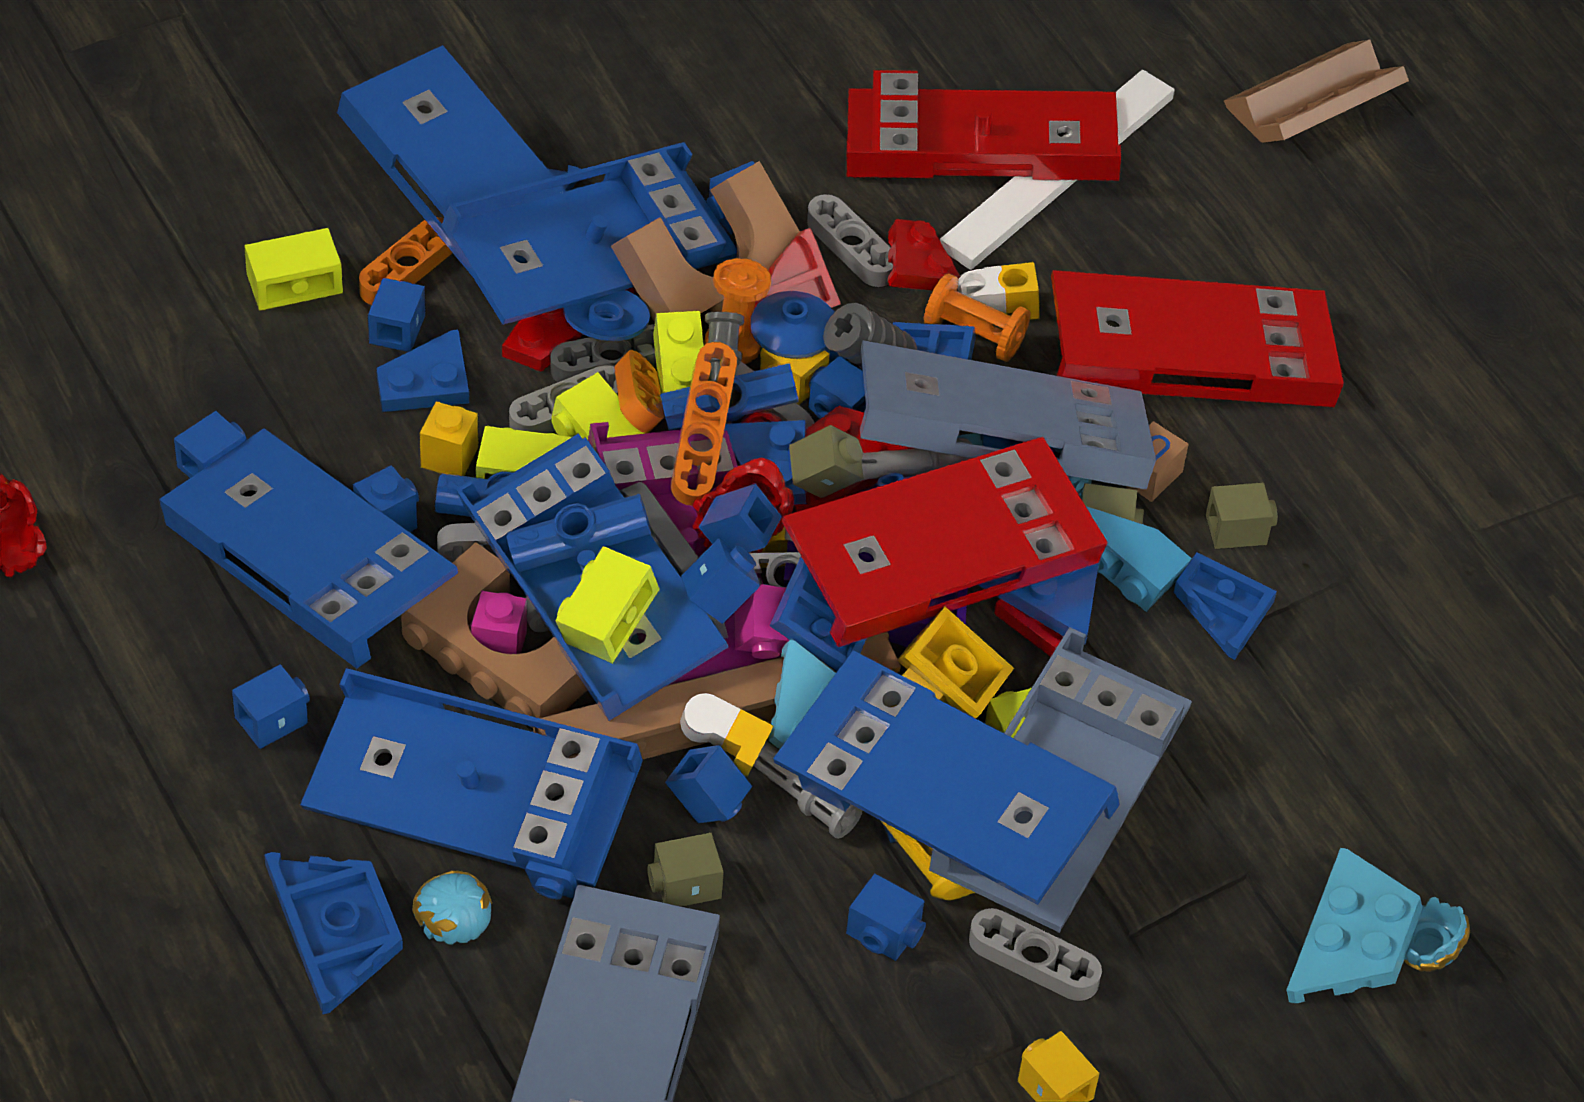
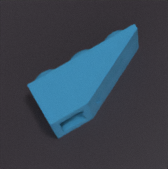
(1138, 558)

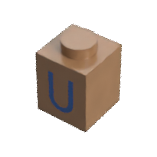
(1169, 463)

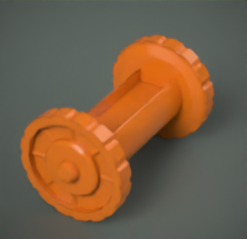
(741, 285)
(966, 311)

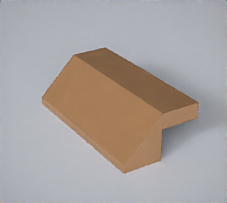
(1314, 92)

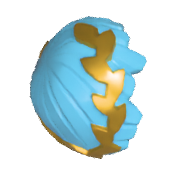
(453, 907)
(1437, 936)

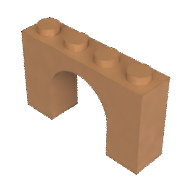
(665, 277)
(441, 623)

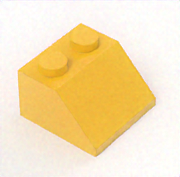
(956, 663)

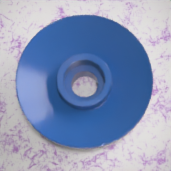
(609, 317)
(791, 324)

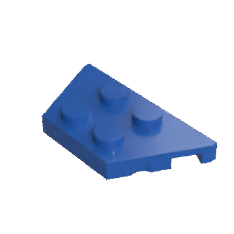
(1057, 601)
(336, 922)

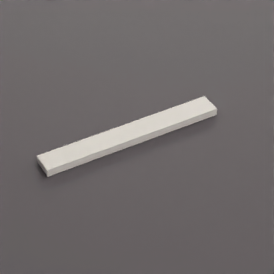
(1025, 197)

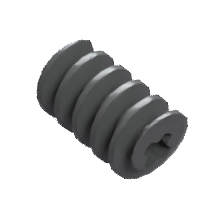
(857, 323)

